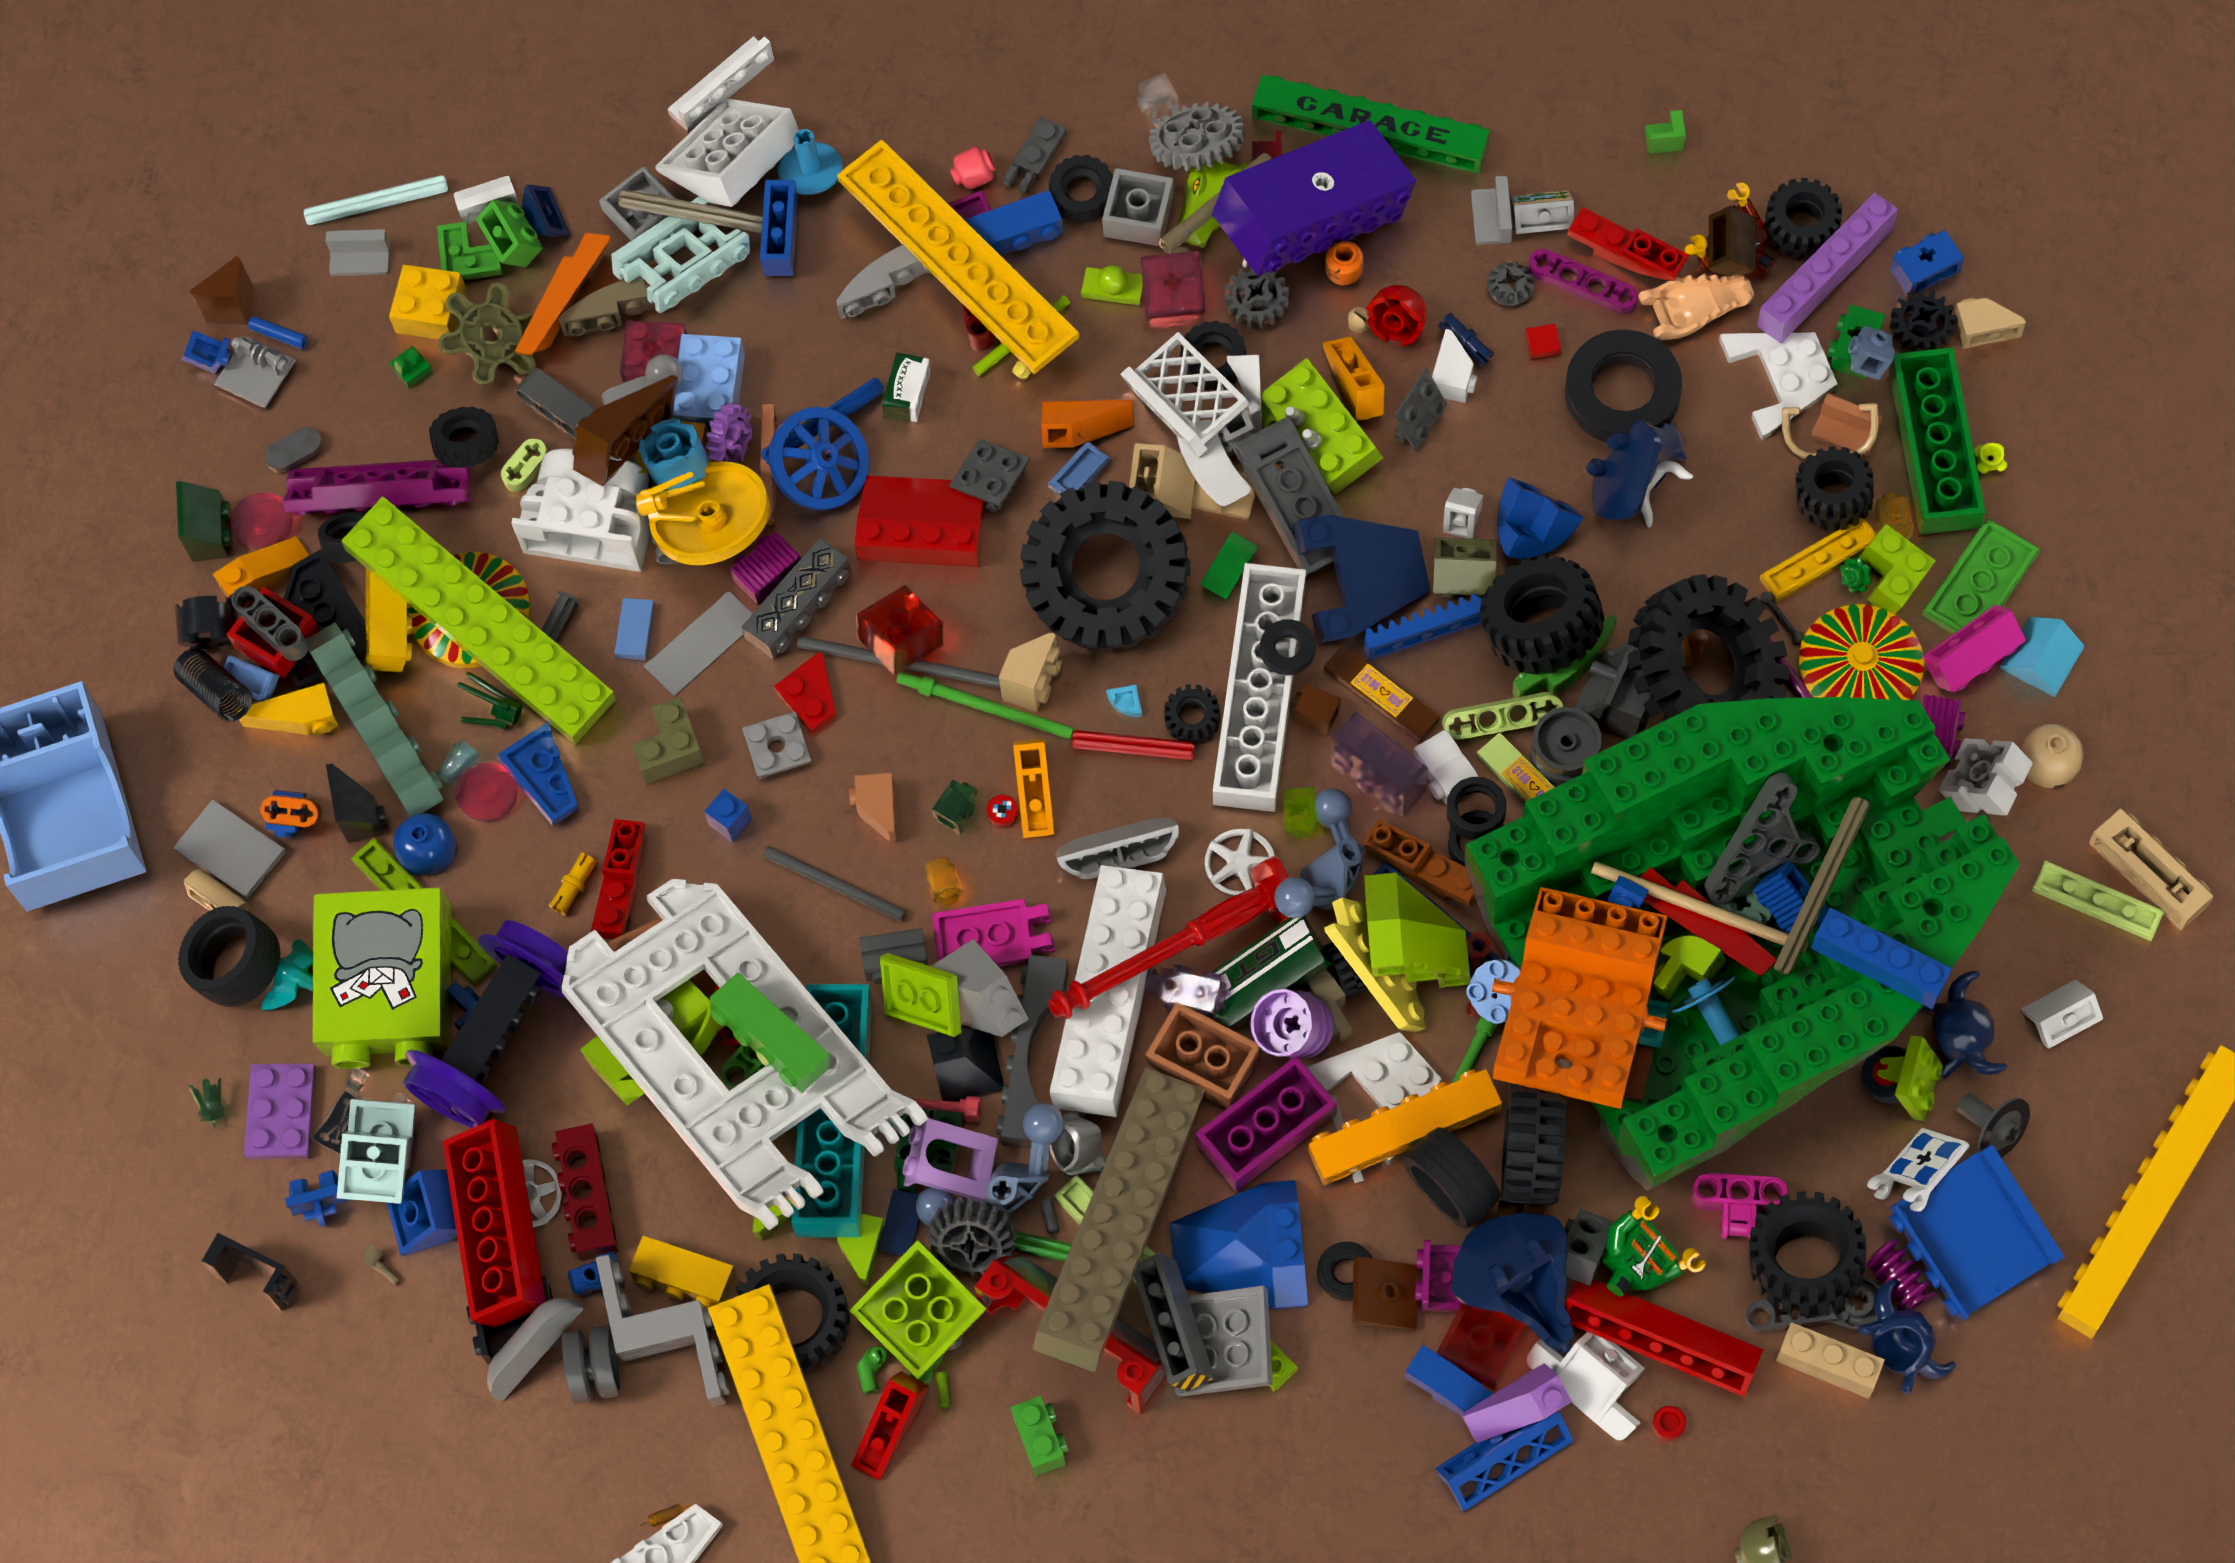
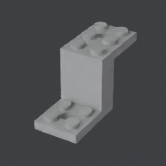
(662, 1330)

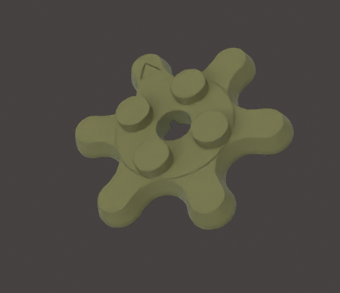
(469, 336)

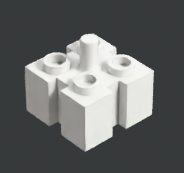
(1986, 776)

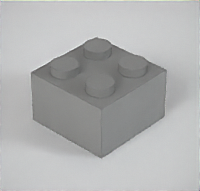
(1138, 207)

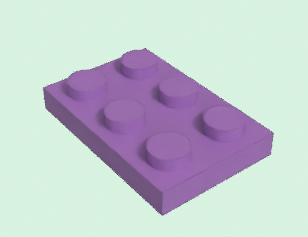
(280, 1111)

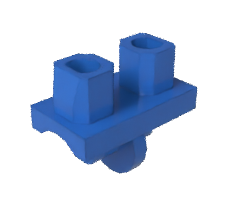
(314, 1203)

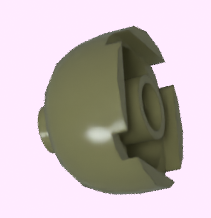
(1763, 1542)

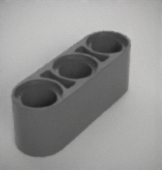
(262, 612)

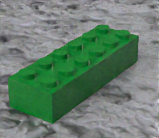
(1936, 441)

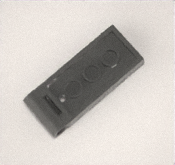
(1289, 492)

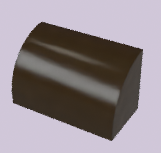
(1732, 242)

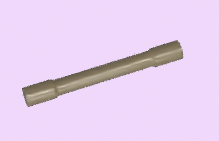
(1182, 231)

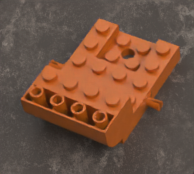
(1580, 997)

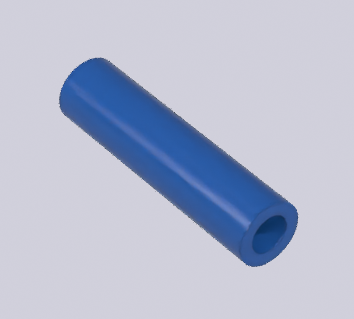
(277, 332)

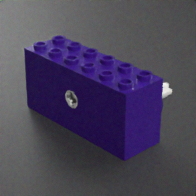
(1313, 198)

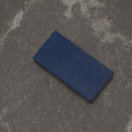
(900, 1224)

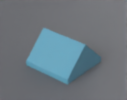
(2045, 655)

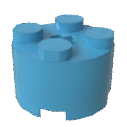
(673, 451)

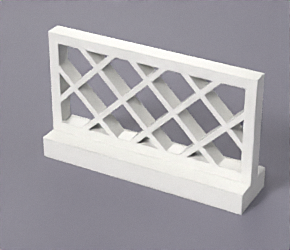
(1171, 413)

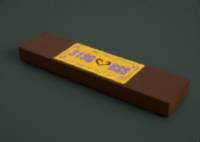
(1381, 692)

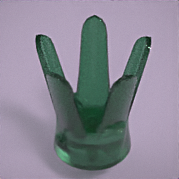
(211, 1108)

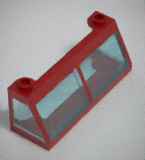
(1017, 1278)

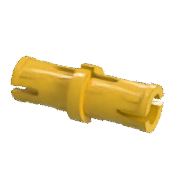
(573, 884)

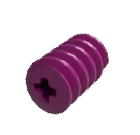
(1894, 1268)

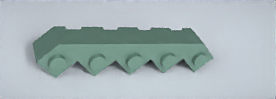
(374, 719)

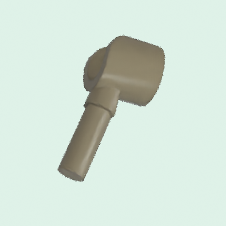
(371, 1259)

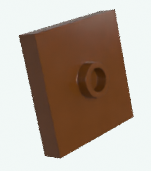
(1384, 1293)

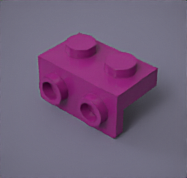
(1437, 1276)

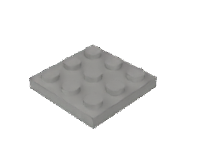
(1235, 1338)

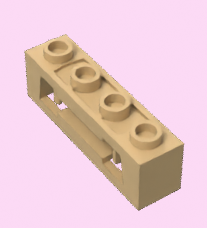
(2188, 896)

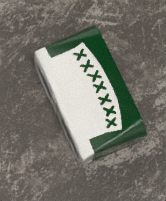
(906, 387)

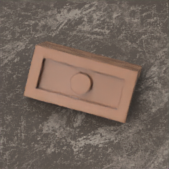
(1844, 424)

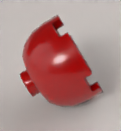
(1397, 314)

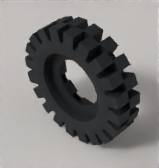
(1096, 511)
(1712, 607)

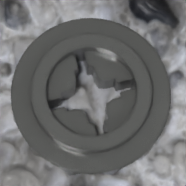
(1503, 292)

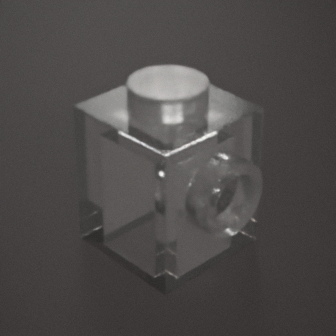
(1157, 98)

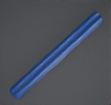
(844, 406)

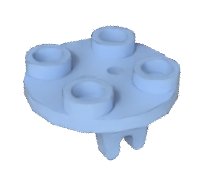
(1481, 993)

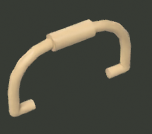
(1786, 411)

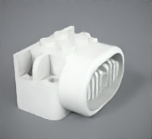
(581, 520)

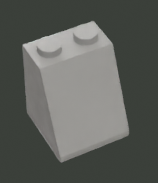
(983, 991)

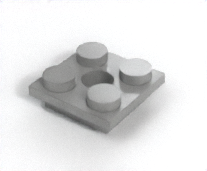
(763, 734)

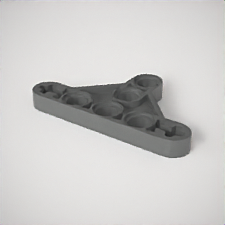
(1758, 855)

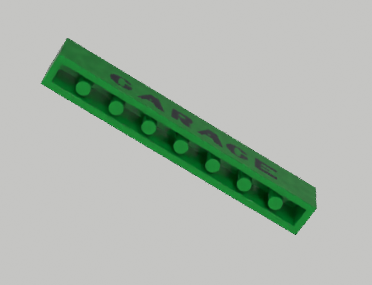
(1406, 131)

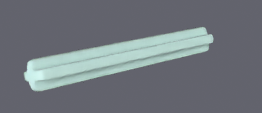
(375, 200)

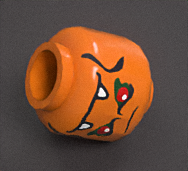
(1344, 263)

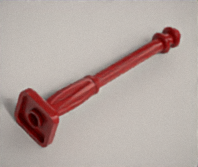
(1206, 927)

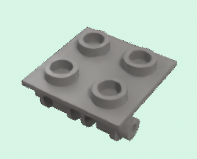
(254, 371)

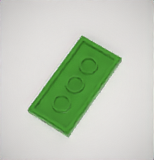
(1981, 577)

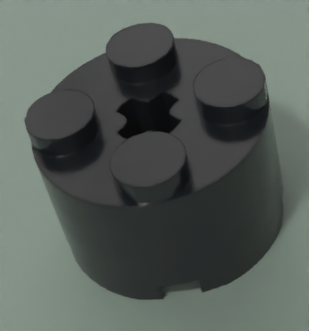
(205, 623)

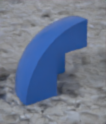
(1533, 521)

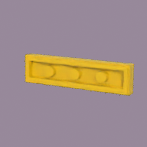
(1817, 560)

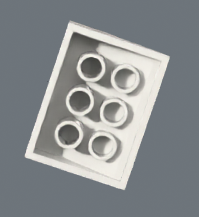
(730, 150)

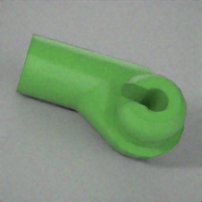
(869, 1366)

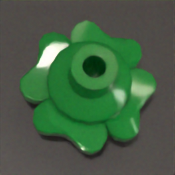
(1856, 574)

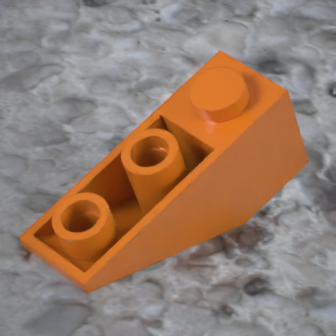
(1078, 422)

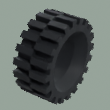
(1814, 1219)
(819, 1282)

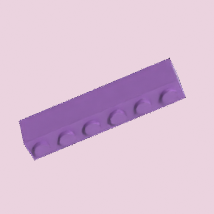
(1827, 268)

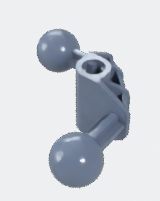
(1331, 873)
(1042, 1125)

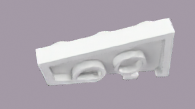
(678, 1540)

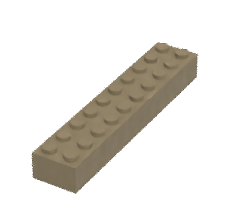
(1118, 1220)

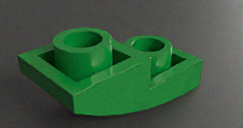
(1229, 565)

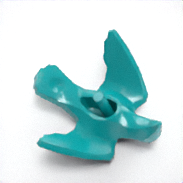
(290, 976)

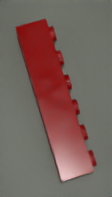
(1664, 1336)

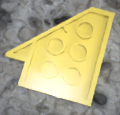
(1391, 991)

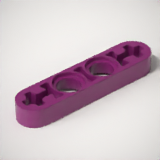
(1585, 276)

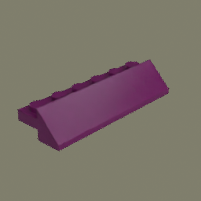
(363, 485)

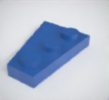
(540, 774)

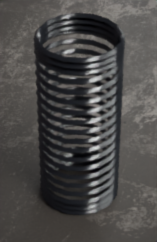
(212, 683)

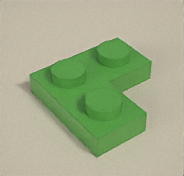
(459, 257)

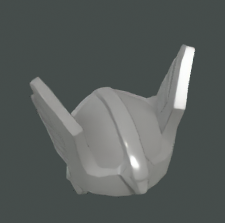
(1079, 1146)

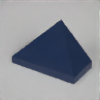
(543, 212)

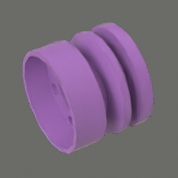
(1276, 1025)

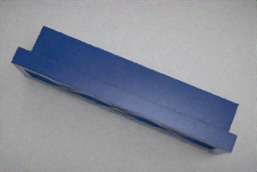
(1483, 1455)

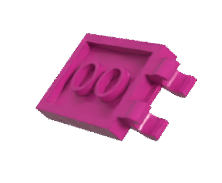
(1000, 929)

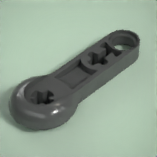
(1844, 1316)

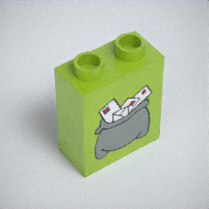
(381, 974)

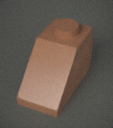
(876, 802)

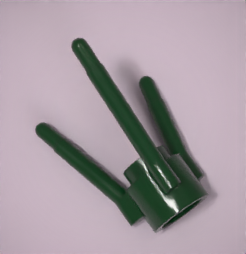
(504, 708)

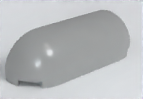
(1118, 847)
(530, 1344)

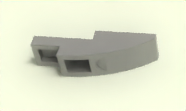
(876, 282)

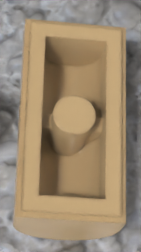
(210, 892)

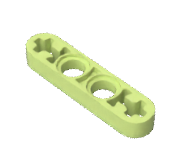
(1502, 711)

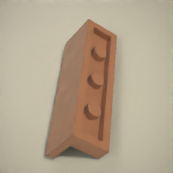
(762, 433)

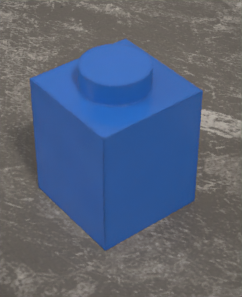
(728, 815)

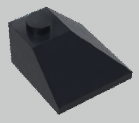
(354, 807)
(965, 1064)

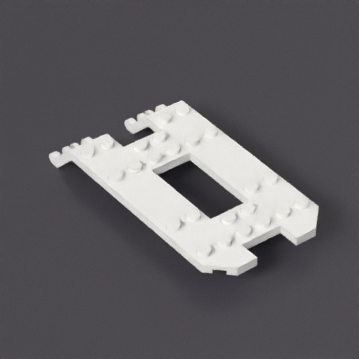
(724, 1127)

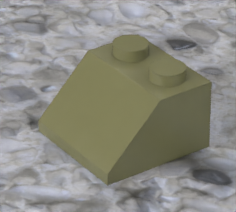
(1463, 566)

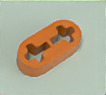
(290, 817)

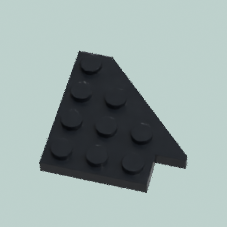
(320, 593)

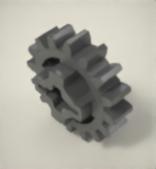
(1262, 304)

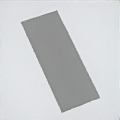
(699, 644)

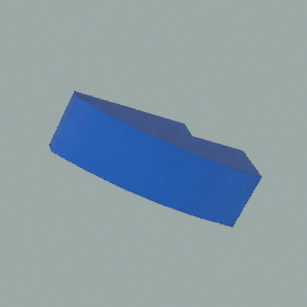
(1445, 1381)

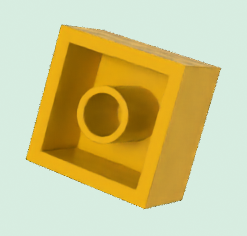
(421, 302)

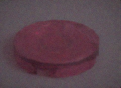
(261, 521)
(486, 792)

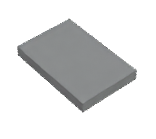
(229, 849)

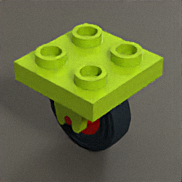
(1904, 1076)

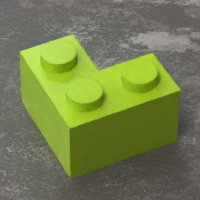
(1900, 565)

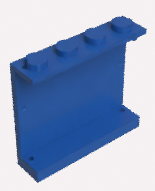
(1976, 1233)

